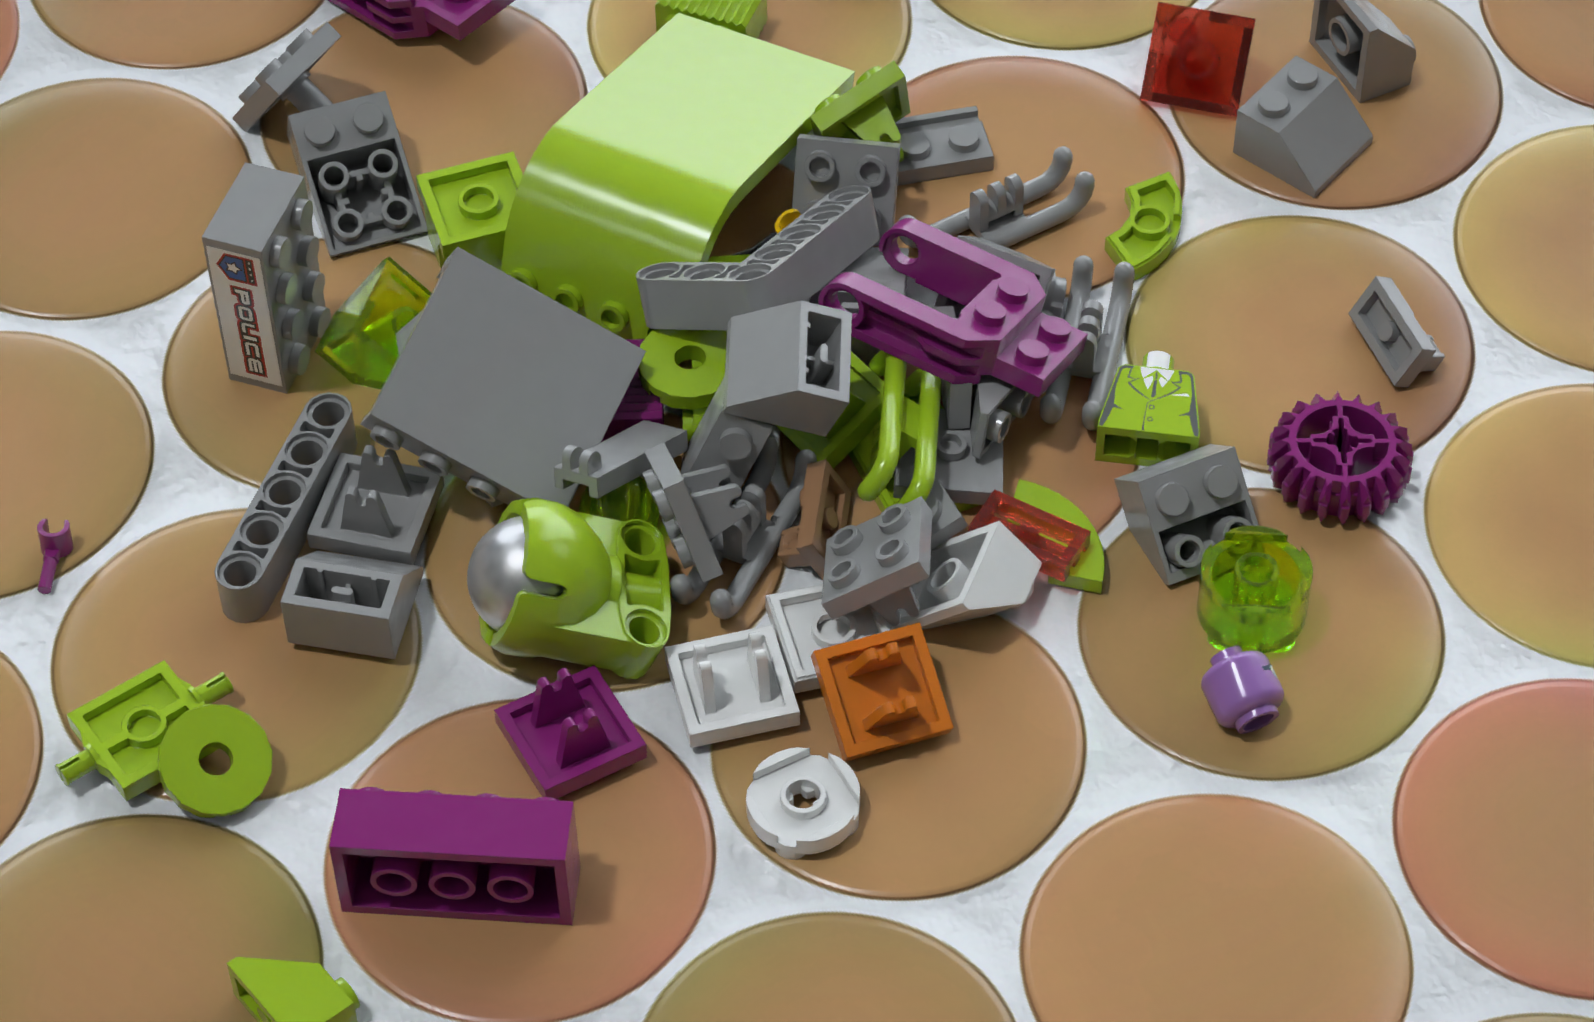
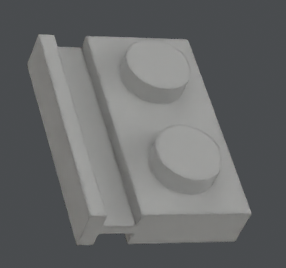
(943, 145)

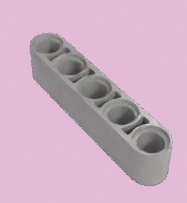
(283, 509)

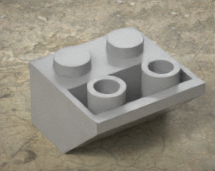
(789, 366)
(1185, 507)
(349, 603)

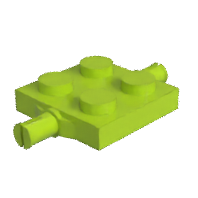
(129, 723)

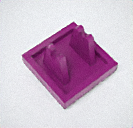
(570, 732)

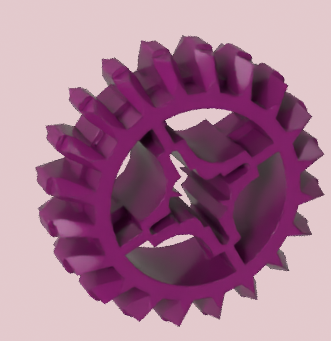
(1340, 457)

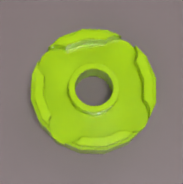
(674, 384)
(219, 728)

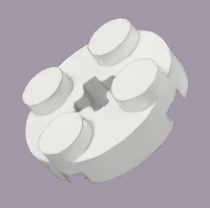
(809, 829)

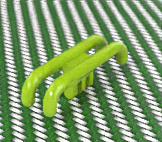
(902, 427)

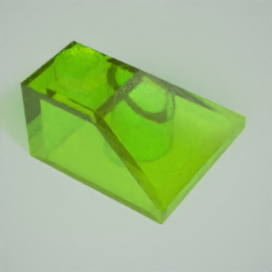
(364, 329)

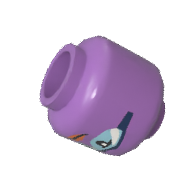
(1242, 689)

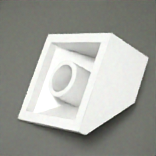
(974, 578)

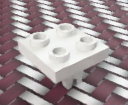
(732, 686)

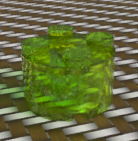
(1254, 590)

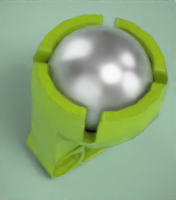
(572, 587)

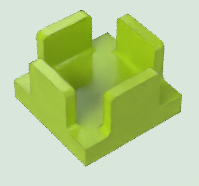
(470, 206)

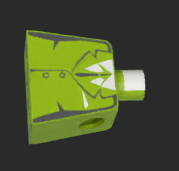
(1148, 413)

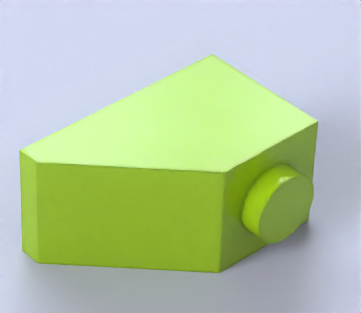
(291, 991)

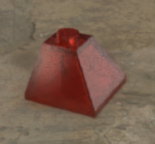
(1198, 59)

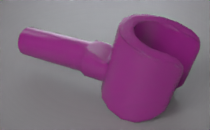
(53, 548)

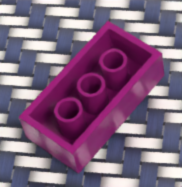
(455, 856)

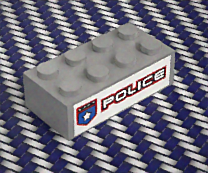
(266, 277)

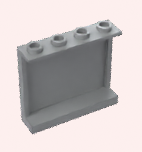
(500, 384)

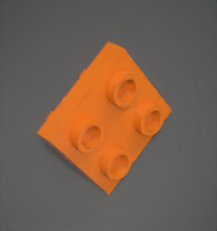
(881, 692)

